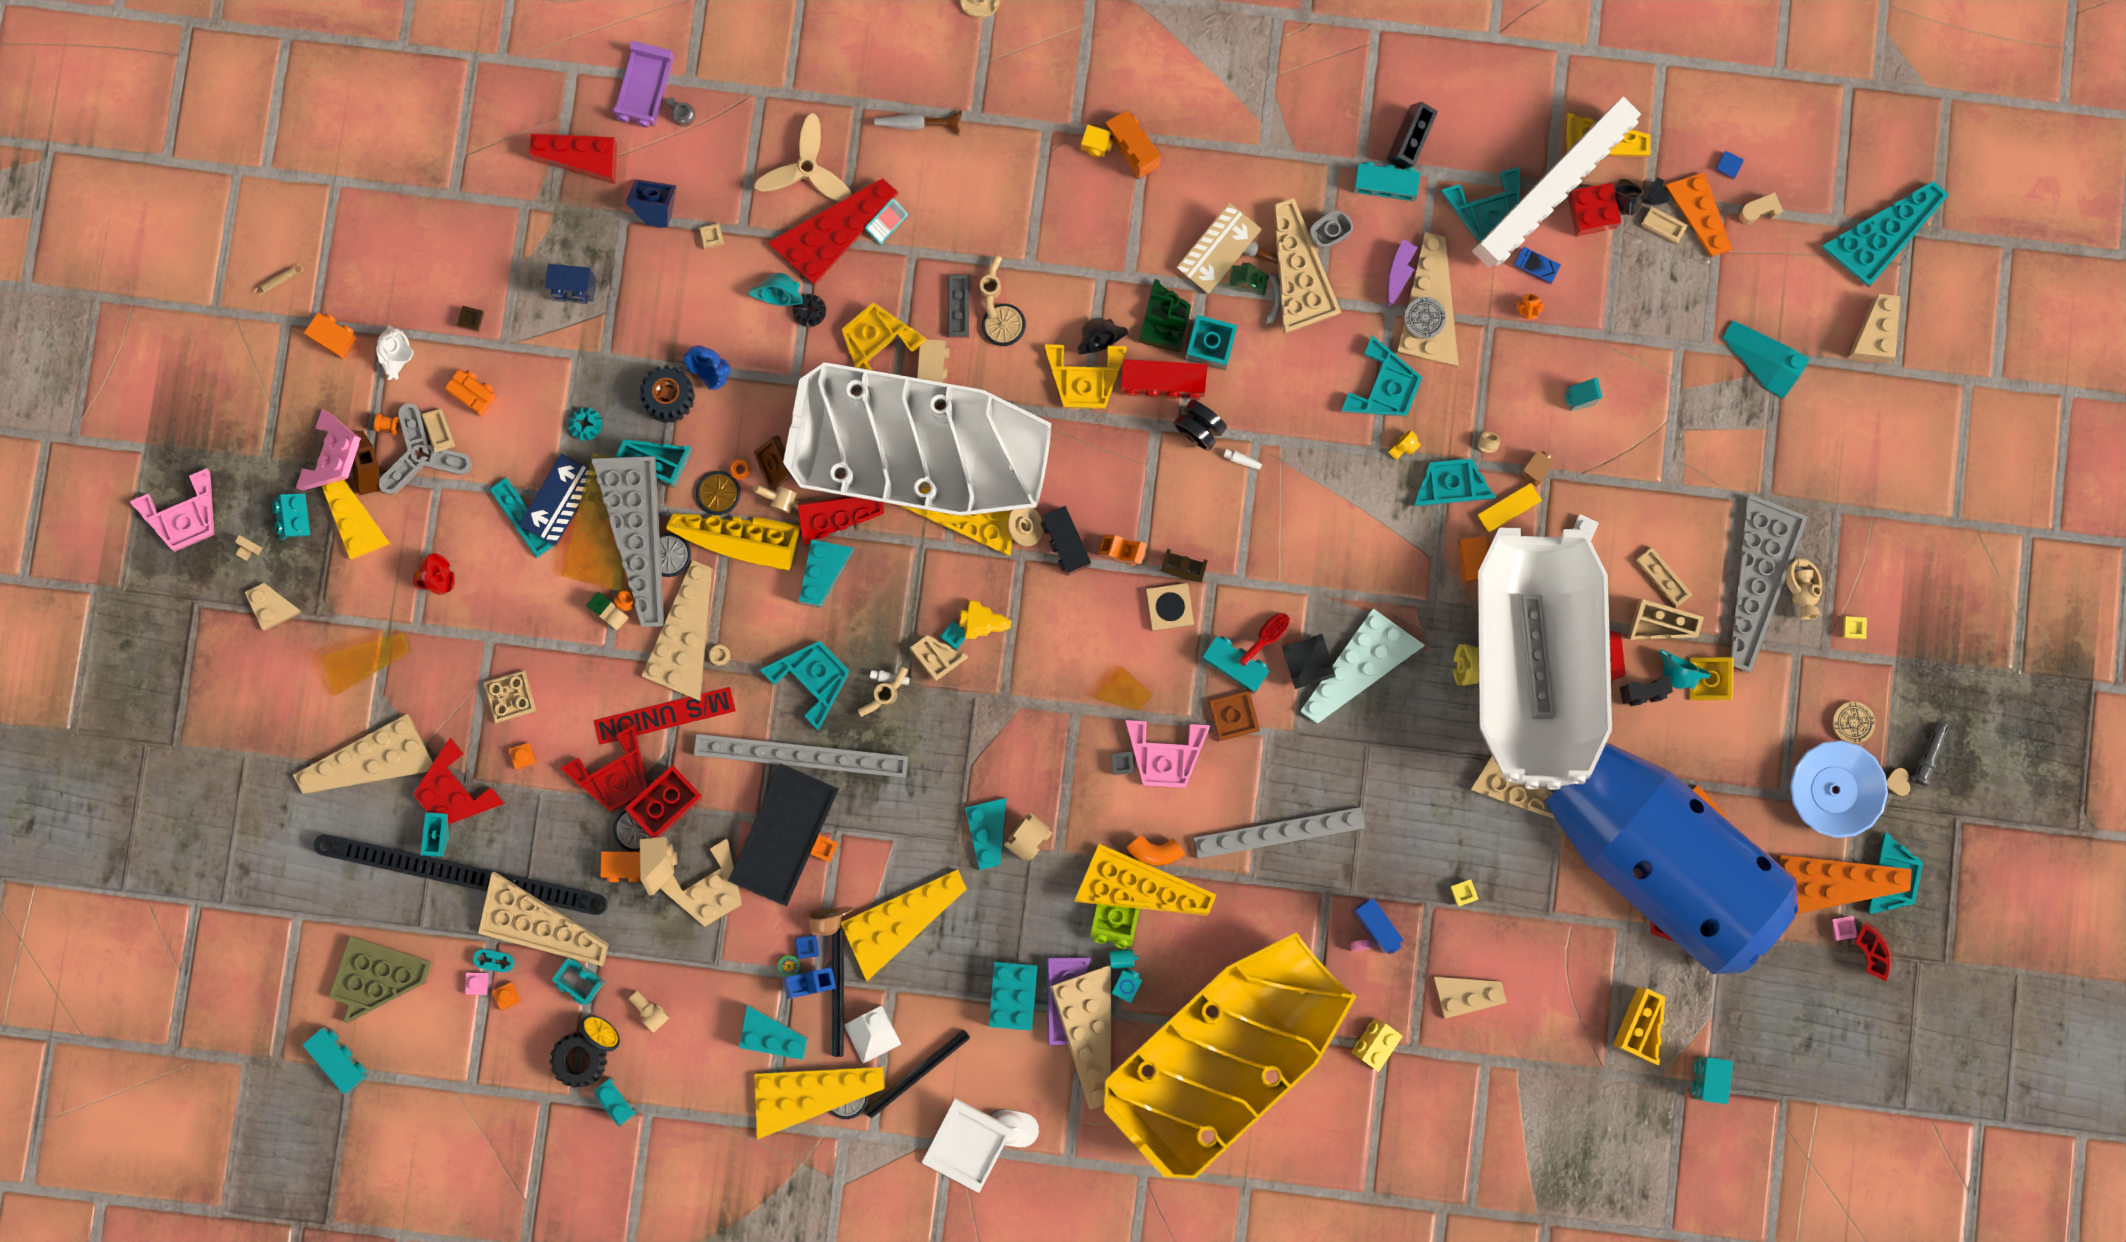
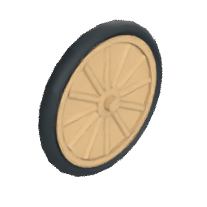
(1006, 328)

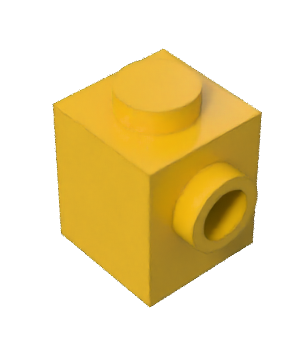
(1096, 141)

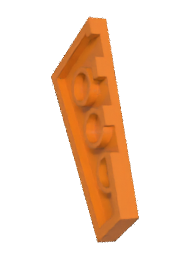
(1699, 208)

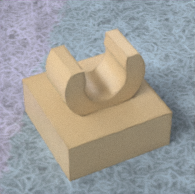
(246, 547)

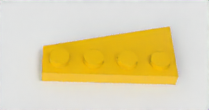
(1632, 145)
(353, 521)

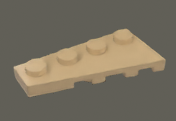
(1494, 785)

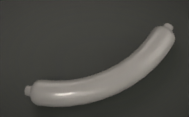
(1277, 299)

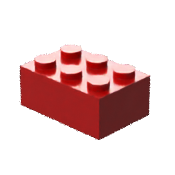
(663, 803)

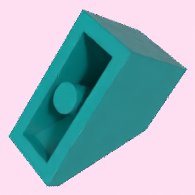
(1583, 394)

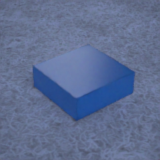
(1729, 164)
(807, 947)

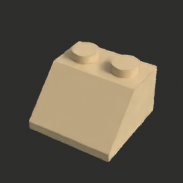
(656, 863)

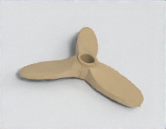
(820, 178)

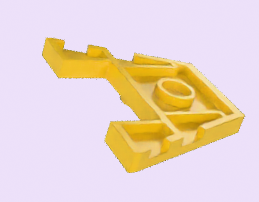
(874, 331)
(1085, 385)

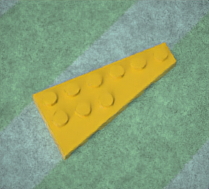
(985, 528)
(890, 926)
(801, 1095)

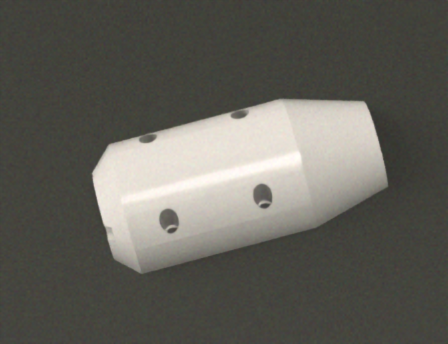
(894, 443)

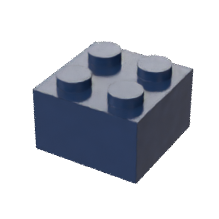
(570, 283)

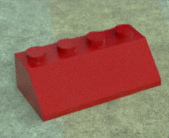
(1163, 378)

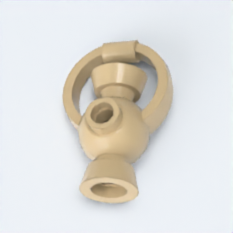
(1806, 593)

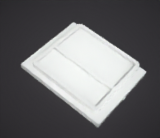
(967, 1145)

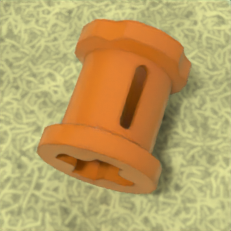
(386, 424)

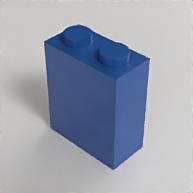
(1378, 926)

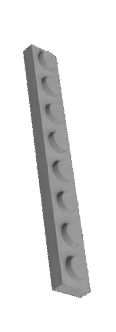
(1279, 833)

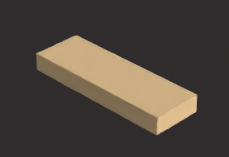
(1663, 577)

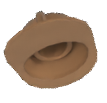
(825, 921)

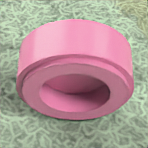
(1361, 945)

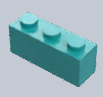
(1386, 181)
(1226, 660)
(336, 1059)

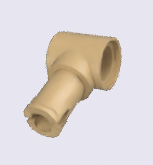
(652, 1015)

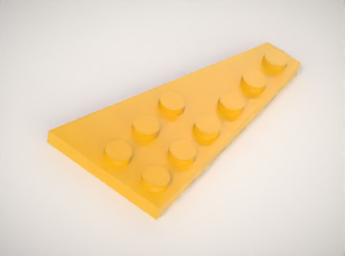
(1129, 883)

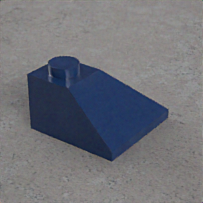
(652, 202)

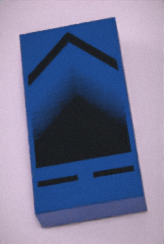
(1537, 265)

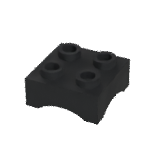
(1308, 661)
(1637, 693)

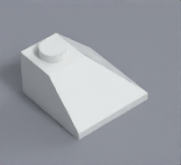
(872, 1034)

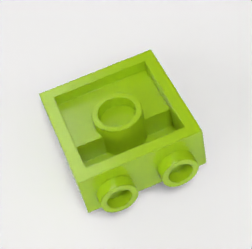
(1114, 925)

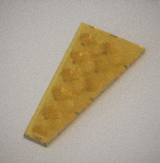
(592, 547)

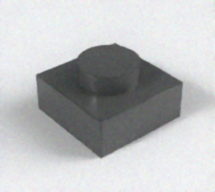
(1122, 763)

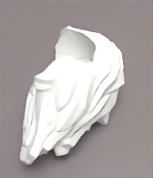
(393, 351)

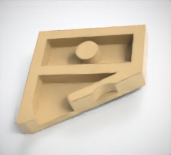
(936, 657)

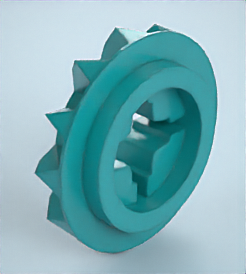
(589, 432)

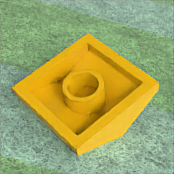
(1719, 684)

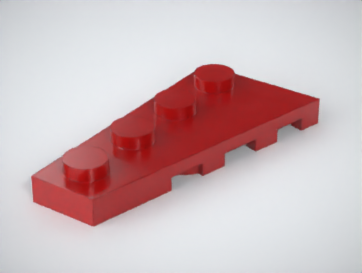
(834, 514)

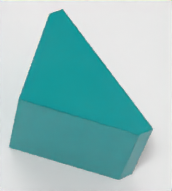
(435, 835)

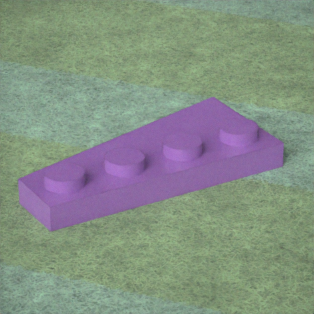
(1057, 971)

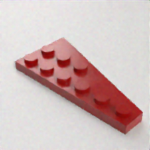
(827, 236)

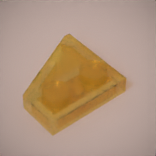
(1124, 691)

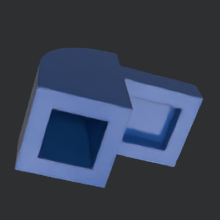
(809, 983)

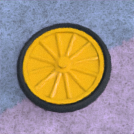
(599, 1033)

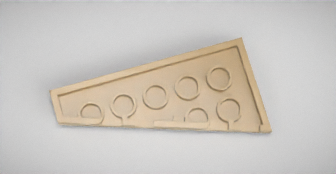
(1302, 280)
(1432, 281)
(681, 646)
(527, 921)

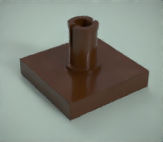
(770, 460)

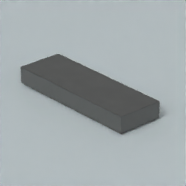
(958, 306)

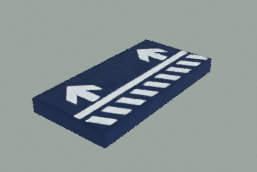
(556, 501)

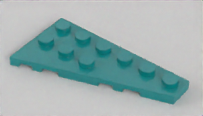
(1878, 240)

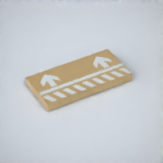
(1219, 248)

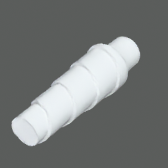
(1242, 459)
(883, 676)

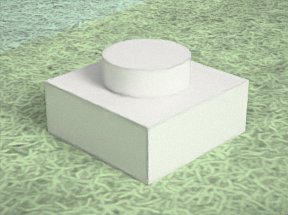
(1586, 524)

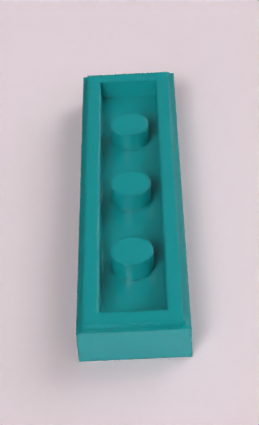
(515, 510)

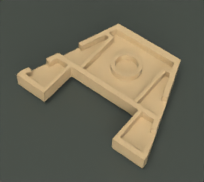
(712, 895)

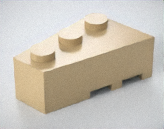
(1879, 331)
(1660, 621)

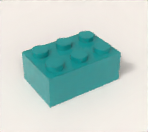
(1013, 996)

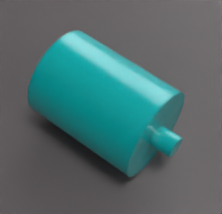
(1122, 958)

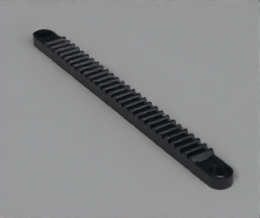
(454, 873)

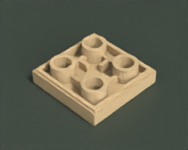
(510, 696)

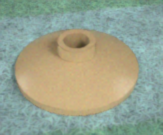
(1031, 528)

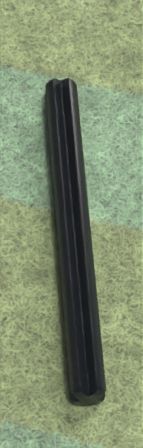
(838, 993)
(916, 1074)

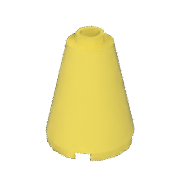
(1467, 665)

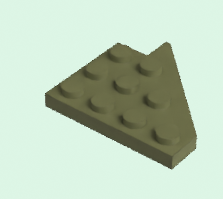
(374, 976)

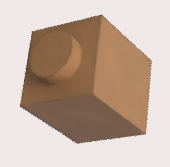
(1537, 467)

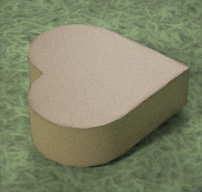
(1898, 782)

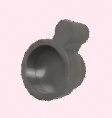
(682, 113)

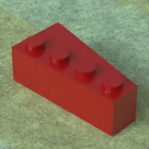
(579, 154)

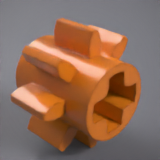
(1530, 306)

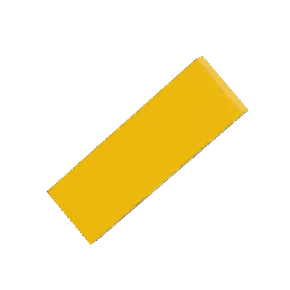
(1509, 508)

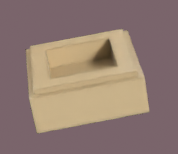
(711, 236)

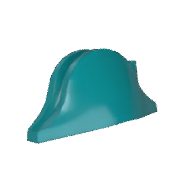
(778, 290)
(1681, 672)

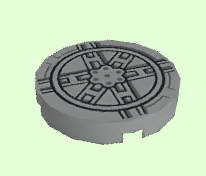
(1424, 318)

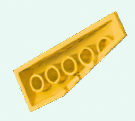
(754, 541)

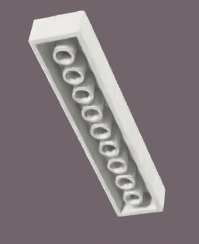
(1559, 179)

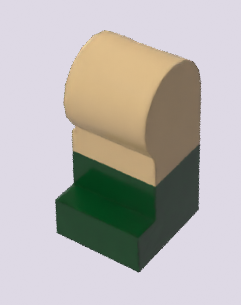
(607, 611)

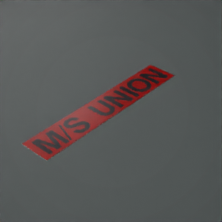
(666, 715)

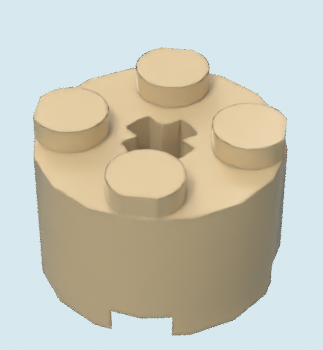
(1027, 837)

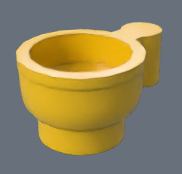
(1407, 443)

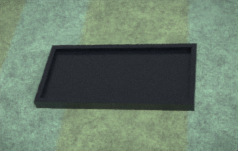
(783, 834)

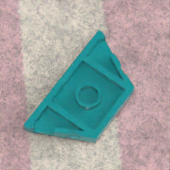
(1452, 483)
(1897, 856)

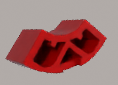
(1876, 951)

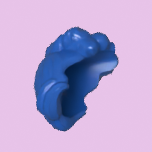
(707, 365)

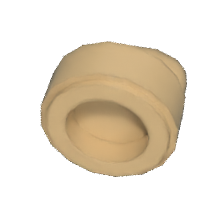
(1489, 442)

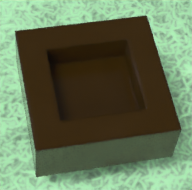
(470, 318)

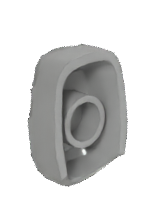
(1331, 229)

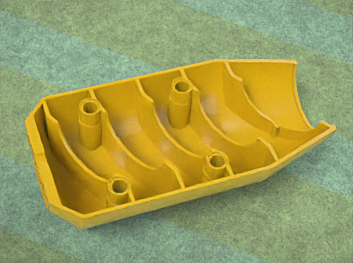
(1211, 1072)

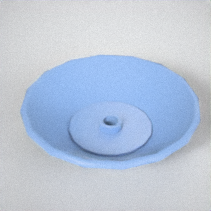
(1859, 784)

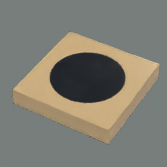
(1170, 607)

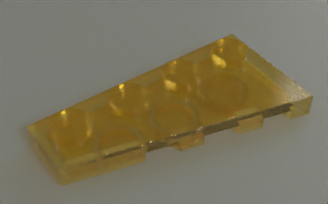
(361, 661)

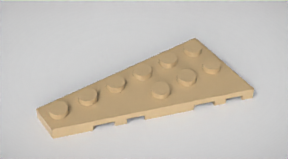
(380, 756)
(1086, 1020)

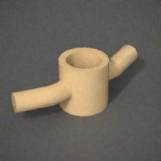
(991, 278)
(782, 498)
(878, 701)

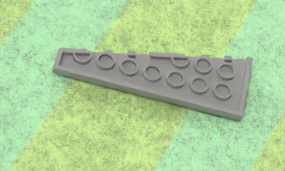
(632, 505)
(1766, 551)

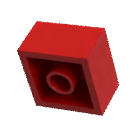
(1594, 209)

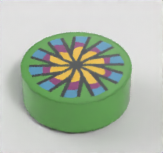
(789, 965)

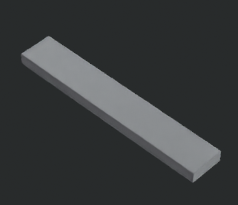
(1537, 657)

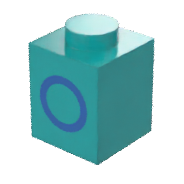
(1127, 985)

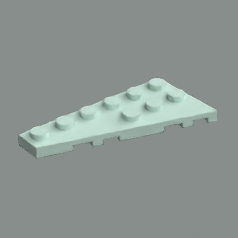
(1368, 656)

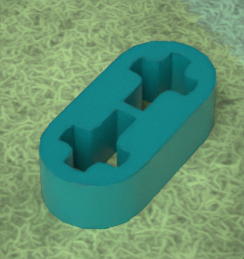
(493, 966)

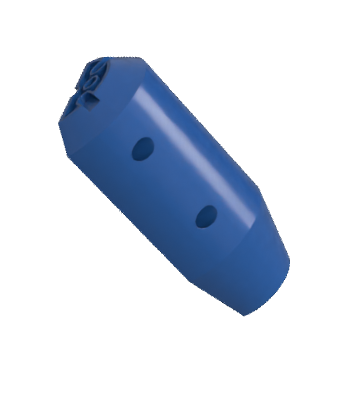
(1687, 858)

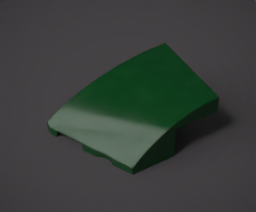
(1164, 319)

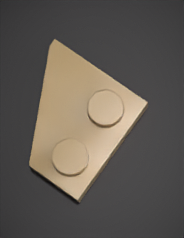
(270, 606)

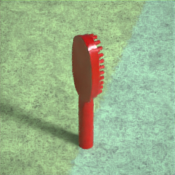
(1269, 633)

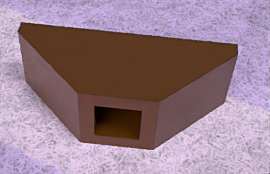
(365, 467)

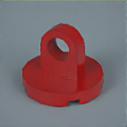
(434, 575)

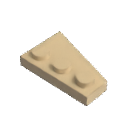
(1467, 995)

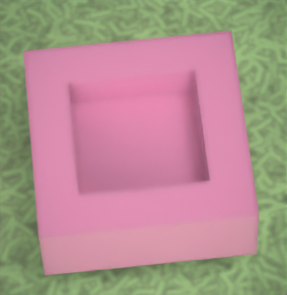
(1843, 928)
(477, 983)

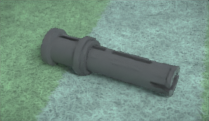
(1927, 762)

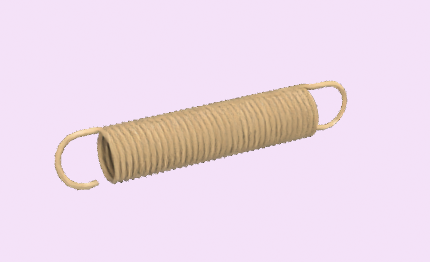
(276, 281)

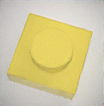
(1854, 627)
(1464, 893)

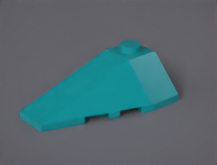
(1768, 359)

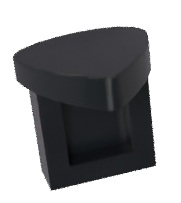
(1656, 194)

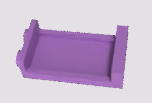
(644, 84)

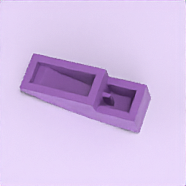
(1399, 271)

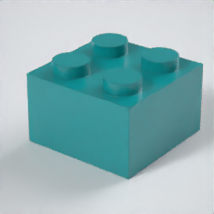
(1211, 342)
(1712, 1080)

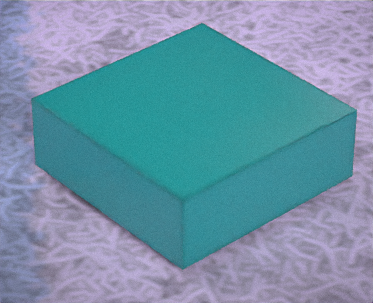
(953, 635)

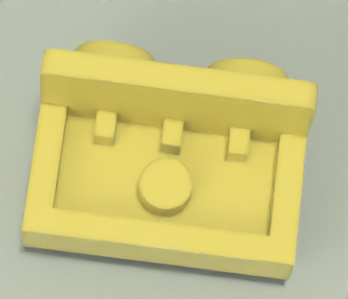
(1376, 1044)

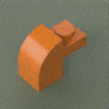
(1122, 550)

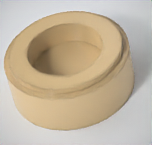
(719, 655)

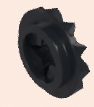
(815, 317)

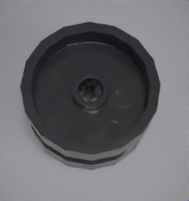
(1200, 425)

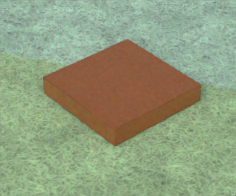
(1234, 715)

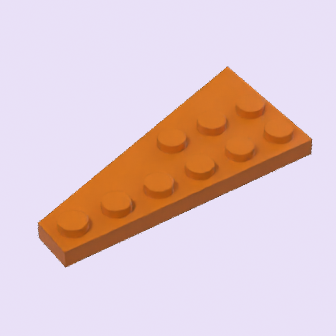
(1837, 883)

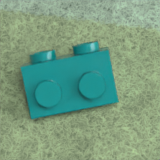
(291, 516)

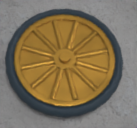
(718, 493)

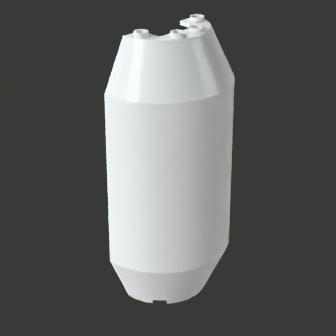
(1578, 647)

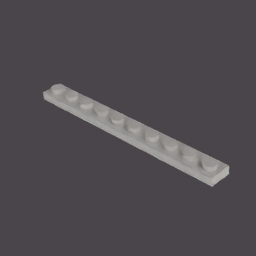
(801, 756)

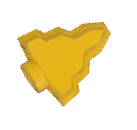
(981, 620)

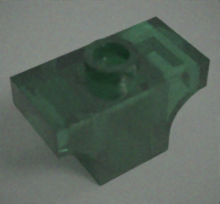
(1248, 279)

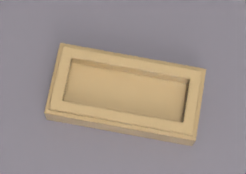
(1663, 225)
(438, 430)

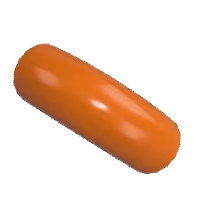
(1155, 854)

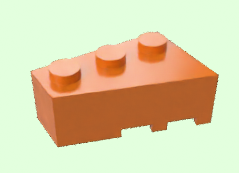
(1134, 144)

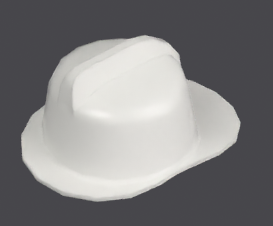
(1024, 1127)

